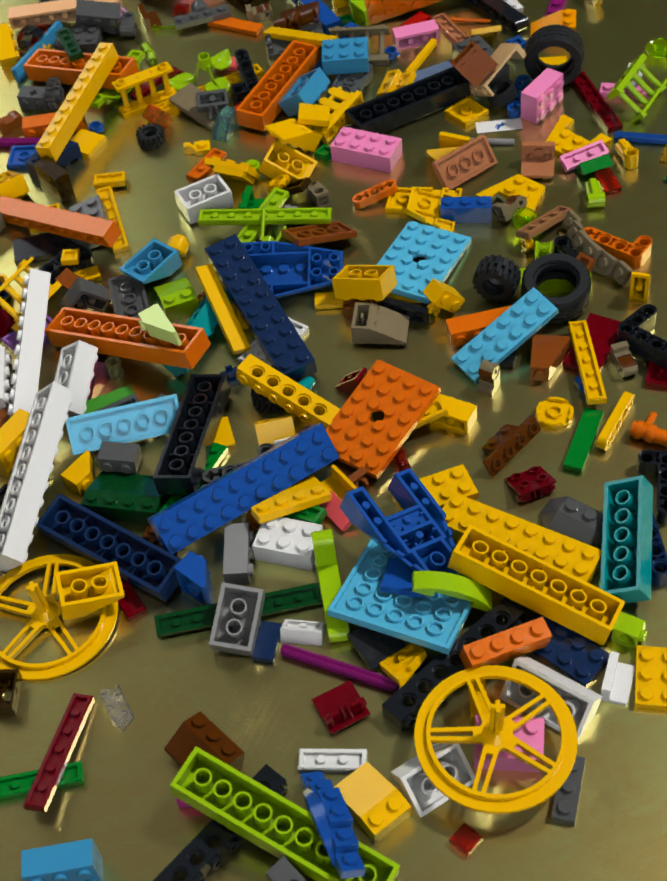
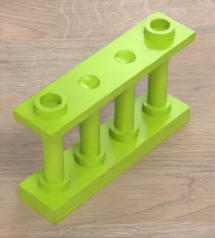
(625, 83)

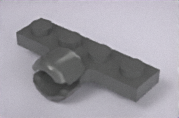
(201, 14)

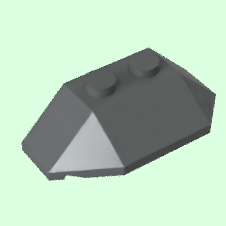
(573, 520)

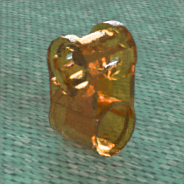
(157, 115)

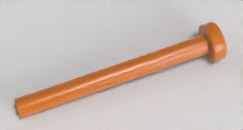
(470, 20)

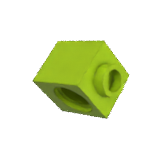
(629, 630)

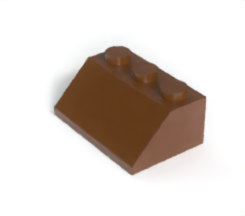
(207, 736)

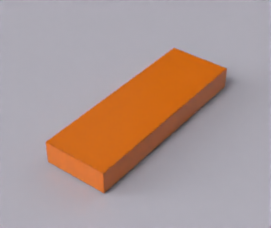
(201, 170)

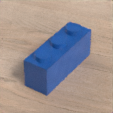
(467, 209)

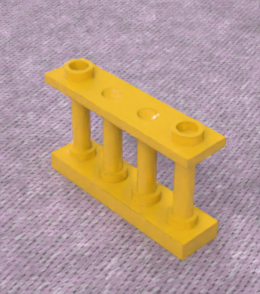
(138, 107)
(24, 265)

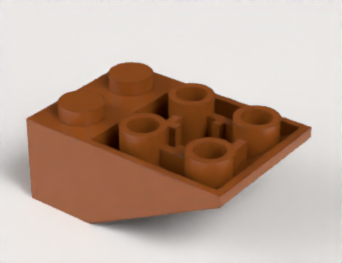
(474, 64)

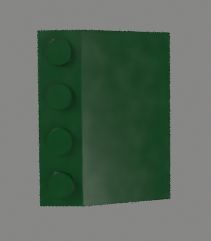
(124, 497)

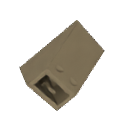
(378, 325)

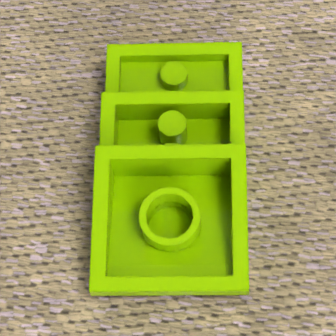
(359, 12)

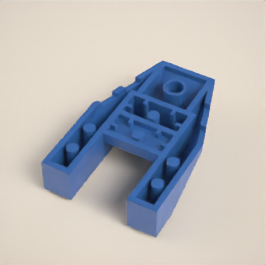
(412, 536)

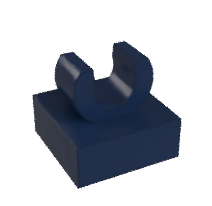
(231, 375)

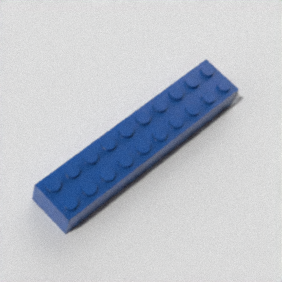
(242, 488)

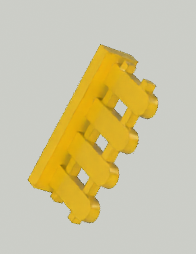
(337, 118)

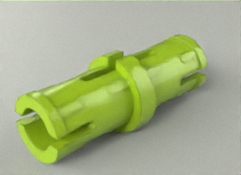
(149, 53)

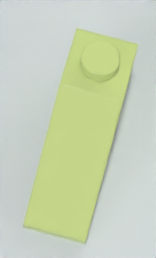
(158, 325)

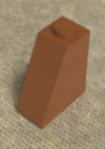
(547, 355)

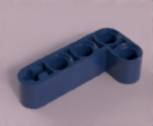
(659, 557)

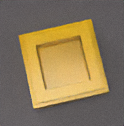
(70, 257)

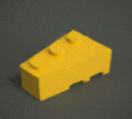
(8, 45)

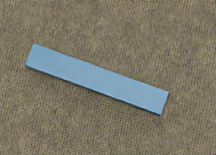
(48, 38)

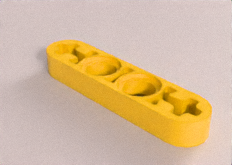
(615, 421)

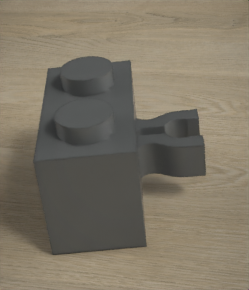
(211, 101)

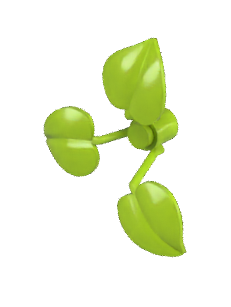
(219, 61)

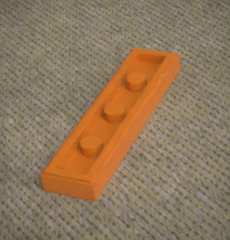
(238, 25)

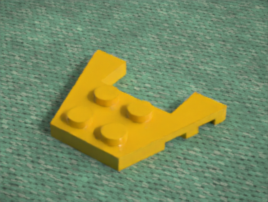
(568, 141)
(517, 186)
(425, 206)

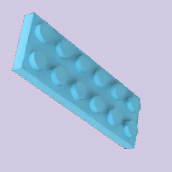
(505, 333)
(122, 423)

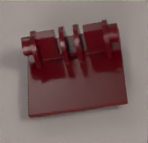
(531, 482)
(341, 707)

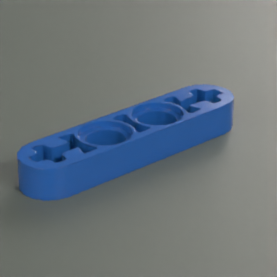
(517, 104)

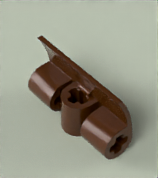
(298, 16)

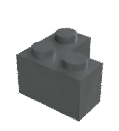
(85, 295)

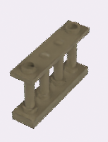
(379, 59)

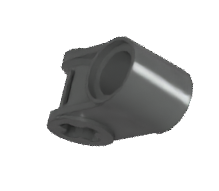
(127, 25)

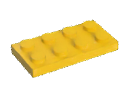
(447, 481)

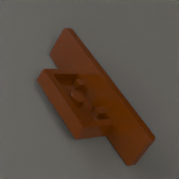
(508, 443)

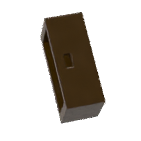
(10, 681)

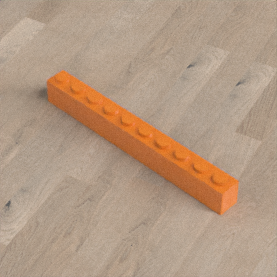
(59, 221)

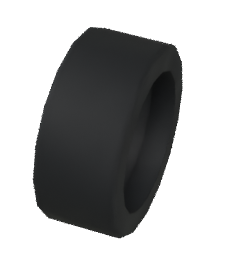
(504, 93)

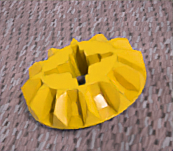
(279, 182)

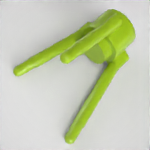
(268, 237)

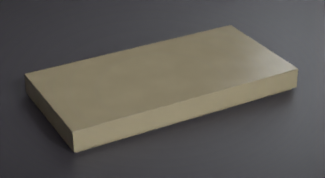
(186, 102)

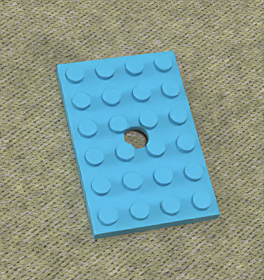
(439, 248)

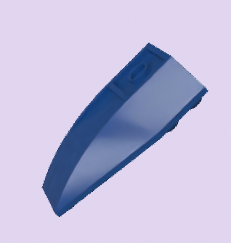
(294, 268)

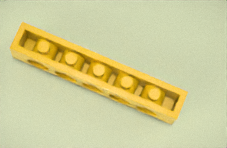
(276, 386)

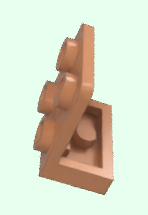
(538, 159)

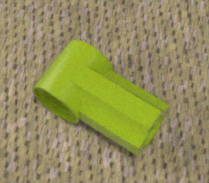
(594, 196)

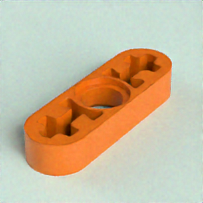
(382, 189)

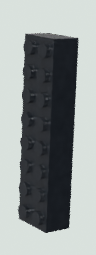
(409, 102)
(192, 434)

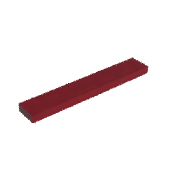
(597, 103)
(59, 753)

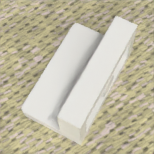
(617, 680)

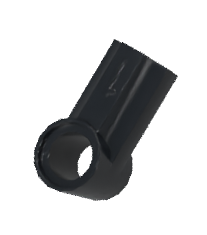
(563, 246)

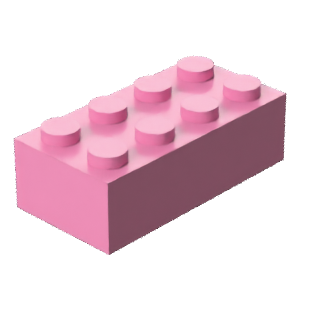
(366, 149)

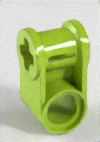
(542, 248)

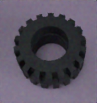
(496, 278)

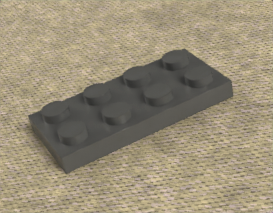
(127, 296)

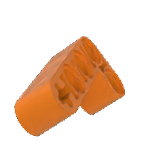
(633, 254)

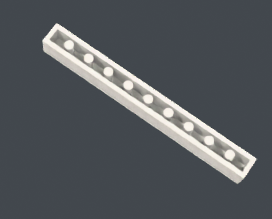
(30, 339)

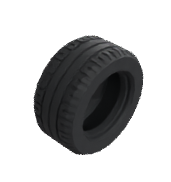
(555, 36)
(561, 267)

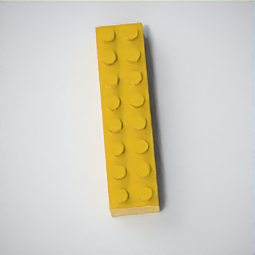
(552, 547)
(536, 584)

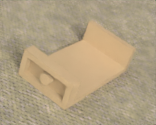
(501, 56)

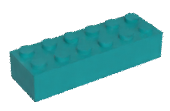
(627, 539)

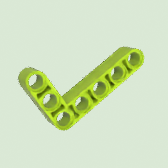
(329, 581)

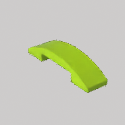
(452, 585)

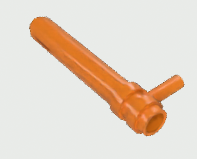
(649, 431)

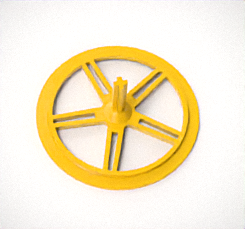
(45, 614)
(496, 736)

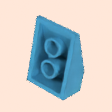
(152, 262)

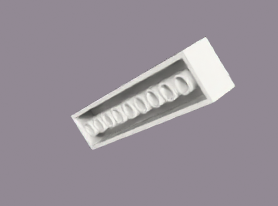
(31, 473)

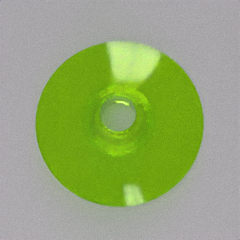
(657, 48)
(522, 217)

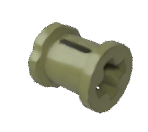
(114, 365)

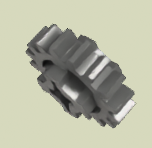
(54, 93)

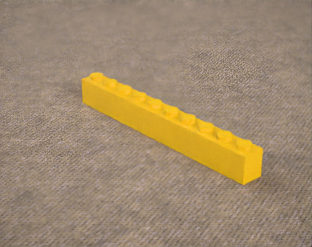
(77, 101)

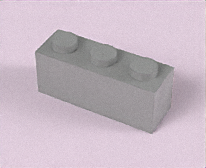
(238, 553)

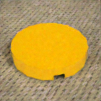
(554, 413)

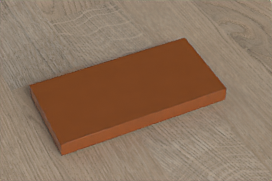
(318, 233)

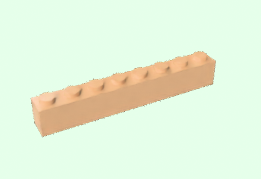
(46, 12)

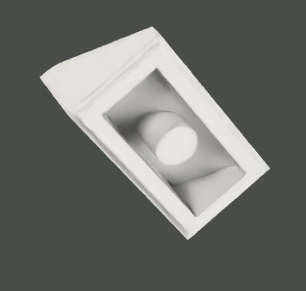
(302, 632)

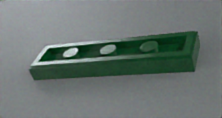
(69, 44)

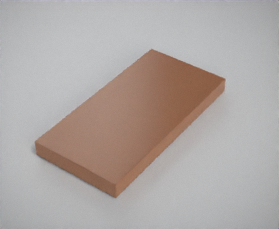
(464, 162)

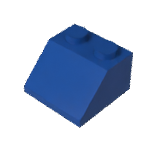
(195, 578)

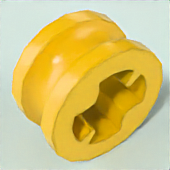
(527, 244)

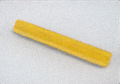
(423, 54)

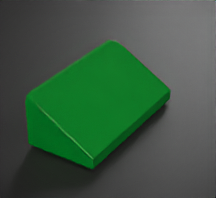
(594, 164)

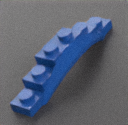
(332, 823)

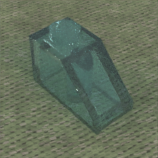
(225, 124)

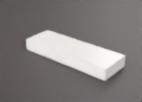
(331, 760)

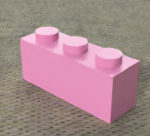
(415, 34)

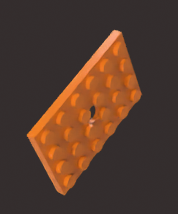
(374, 444)

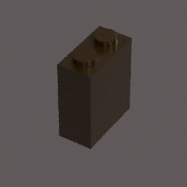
(54, 179)

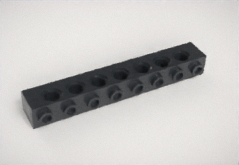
(441, 666)
(212, 833)

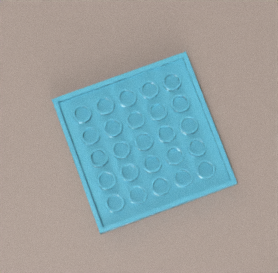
(422, 621)

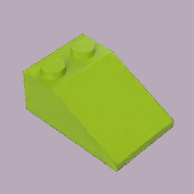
(177, 299)

